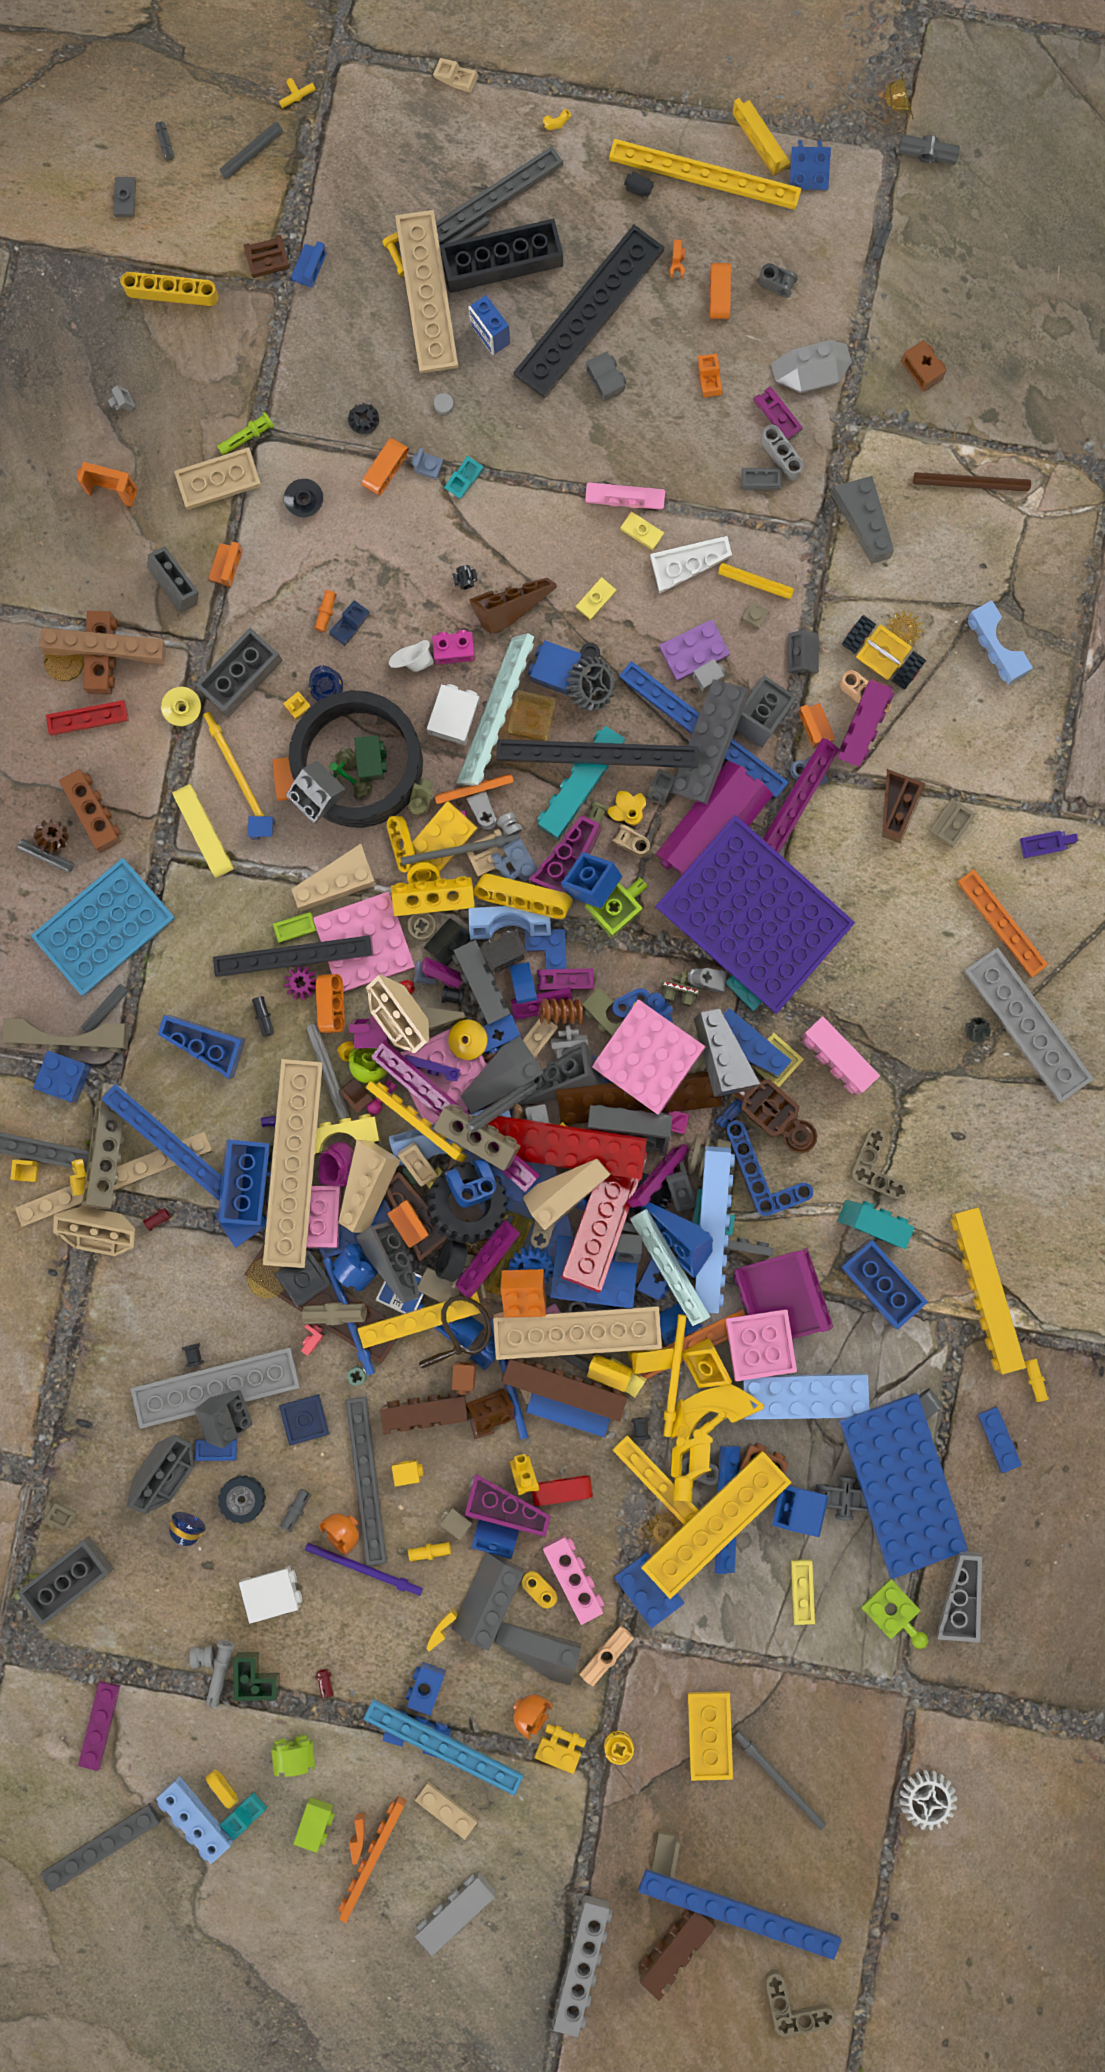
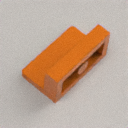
(225, 564)
(815, 724)
(408, 1224)

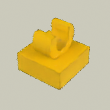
(297, 705)

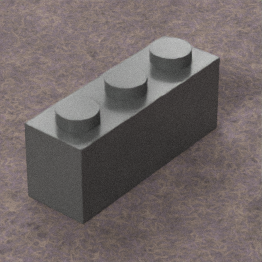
(172, 579)

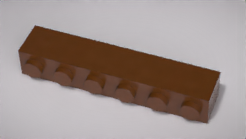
(564, 1389)

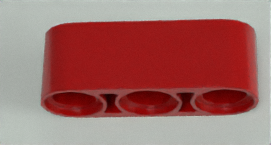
(563, 1490)

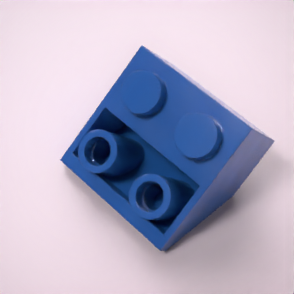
(800, 1510)

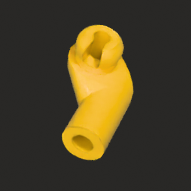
(556, 123)

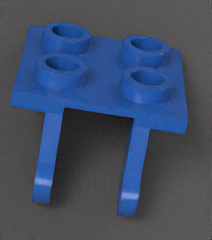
(810, 166)

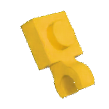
(78, 1180)

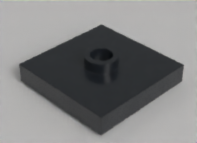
(303, 1283)

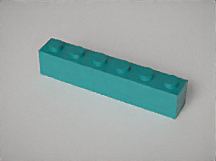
(575, 790)

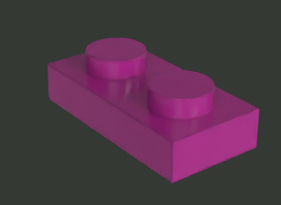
(441, 972)

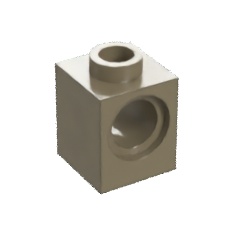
(455, 1522)

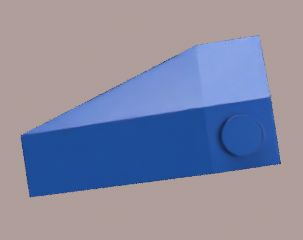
(684, 1237)

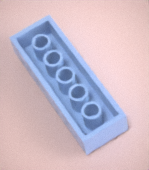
(809, 1395)

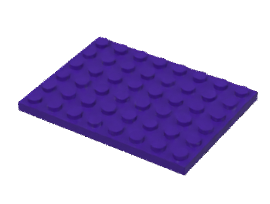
(755, 914)

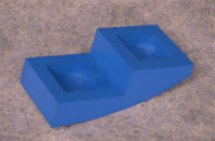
(523, 982)

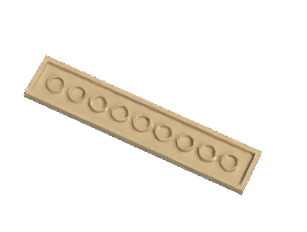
(292, 1163)

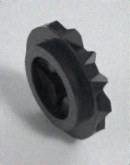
(365, 426)

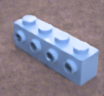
(194, 1819)

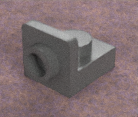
(660, 787)

